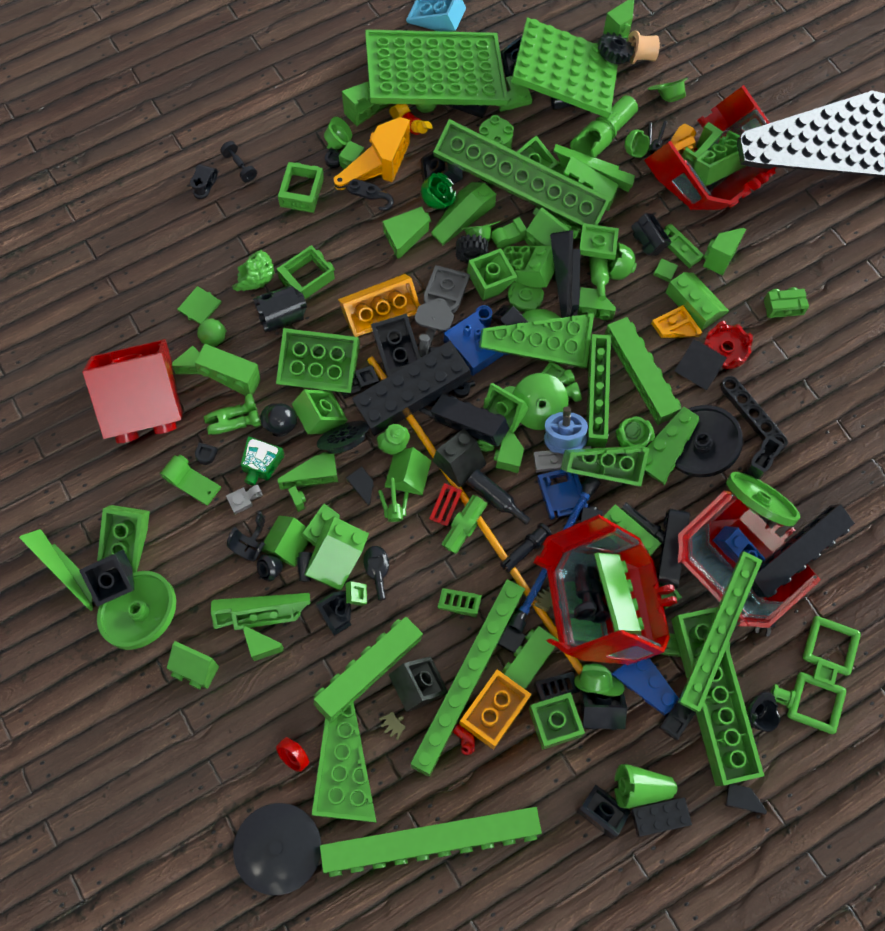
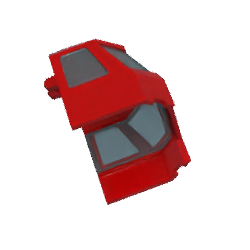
(734, 114)
(715, 568)
(598, 640)

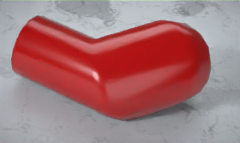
(467, 739)

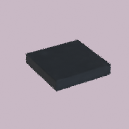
(700, 364)

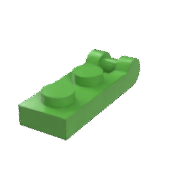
(683, 247)

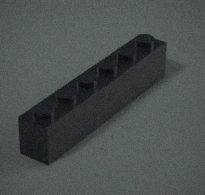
(801, 549)

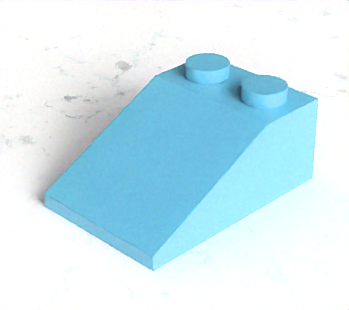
(437, 14)

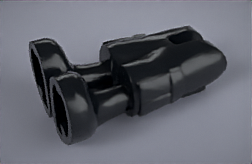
(591, 592)

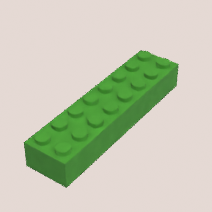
(723, 713)

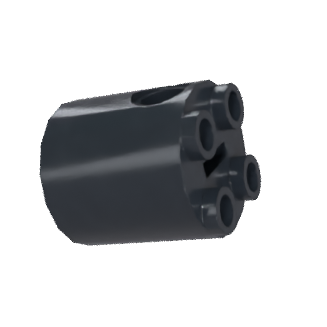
(280, 308)

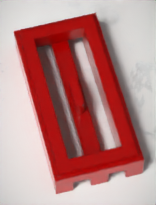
(452, 489)

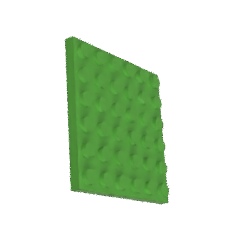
(564, 68)

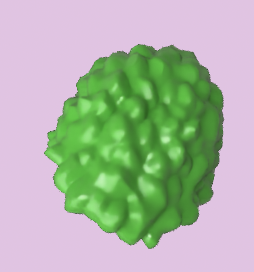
(255, 272)

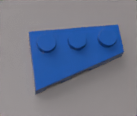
(648, 683)

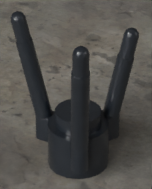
(657, 143)

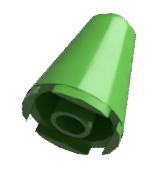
(642, 786)

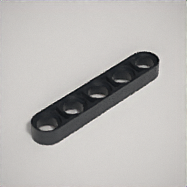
(751, 404)

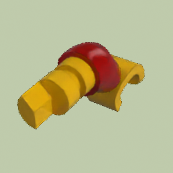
(416, 125)

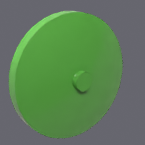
(763, 499)
(140, 614)

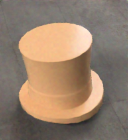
(644, 46)

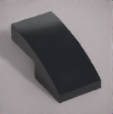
(363, 379)

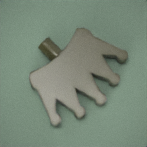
(544, 599)
(393, 724)

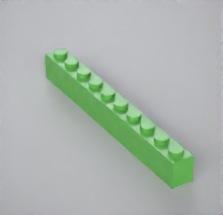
(467, 678)
(430, 840)

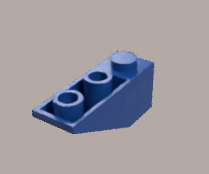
(733, 542)

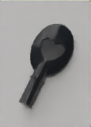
(377, 566)

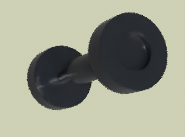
(229, 150)

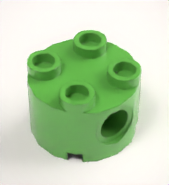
(498, 130)

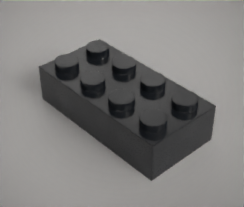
(661, 817)

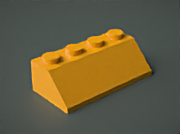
(379, 303)

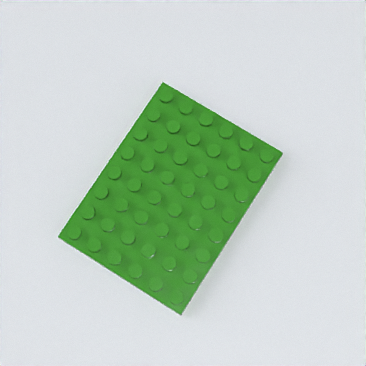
(435, 68)

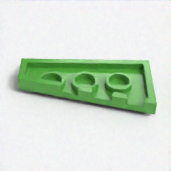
(670, 444)

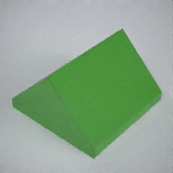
(504, 403)
(409, 471)
(286, 540)

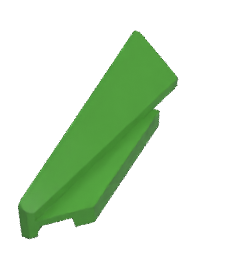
(605, 168)
(59, 565)
(258, 610)

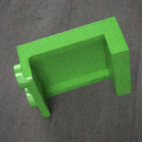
(709, 137)

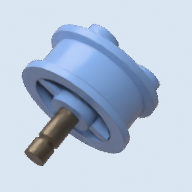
(565, 431)

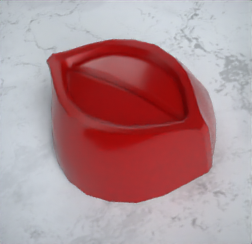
(292, 754)

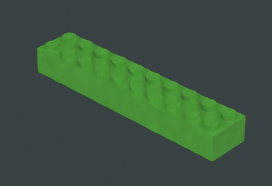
(520, 175)

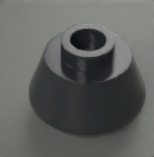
(269, 567)

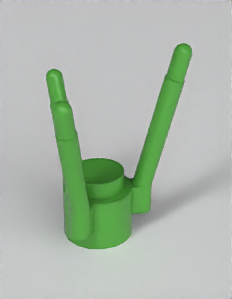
(395, 512)

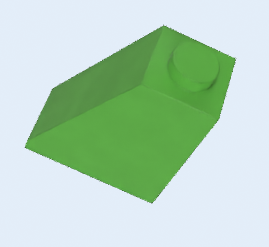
(406, 230)

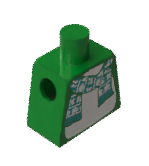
(260, 460)

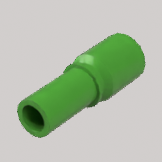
(600, 132)

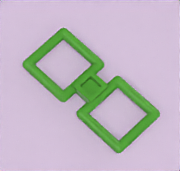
(824, 674)

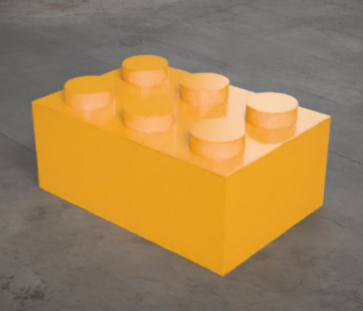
(495, 709)

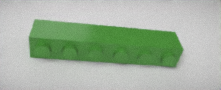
(643, 371)
(598, 390)
(367, 669)

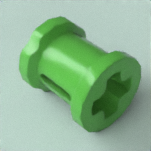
(783, 696)

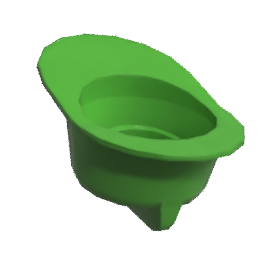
(671, 91)
(337, 133)
(484, 231)
(599, 680)

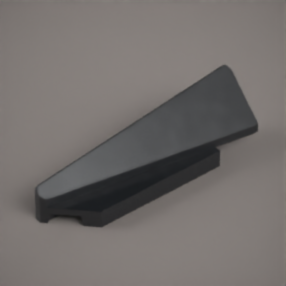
(567, 272)

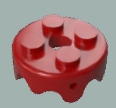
(733, 336)

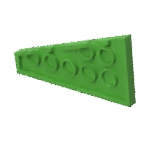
(549, 340)
(342, 774)

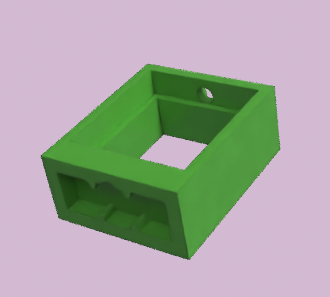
(299, 201)
(309, 254)

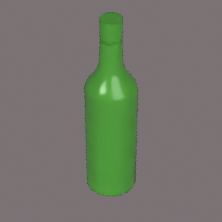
(599, 275)

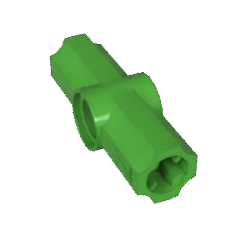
(464, 524)

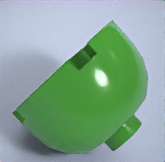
(623, 263)

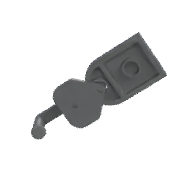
(440, 302)

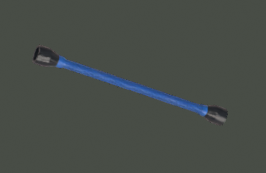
(519, 619)

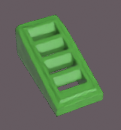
(461, 595)

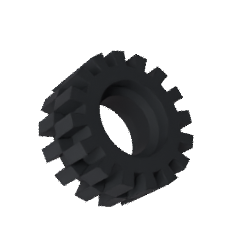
(470, 247)

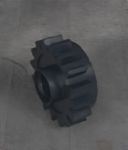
(615, 48)

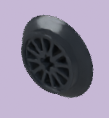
(343, 437)

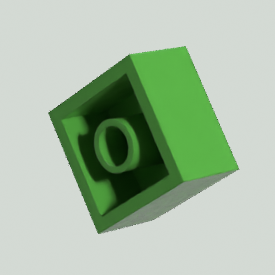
(556, 721)

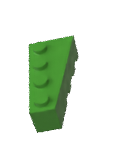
(720, 160)
(612, 463)

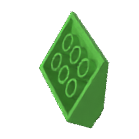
(317, 360)

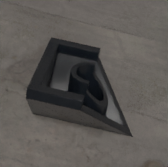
(335, 611)

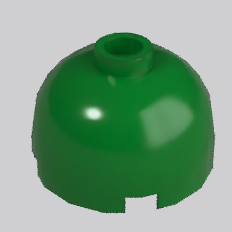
(437, 191)

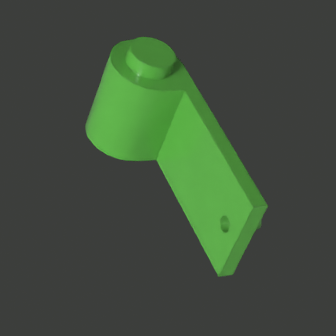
(188, 480)

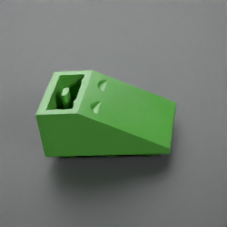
(531, 264)

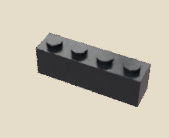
(475, 420)

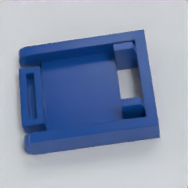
(561, 496)

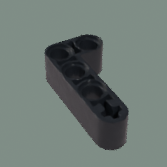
(669, 568)

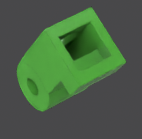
(509, 234)

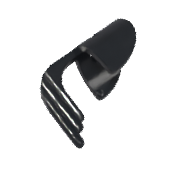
(239, 548)

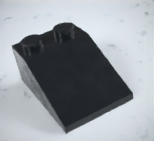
(395, 343)

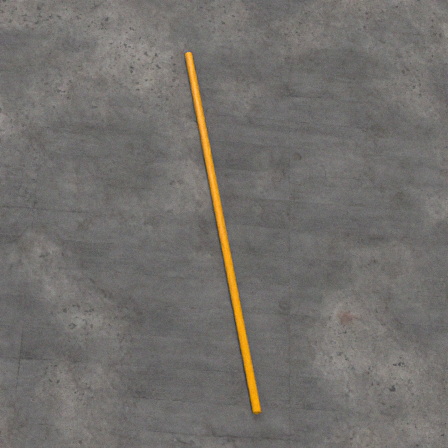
(482, 525)

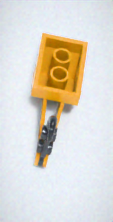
(382, 158)

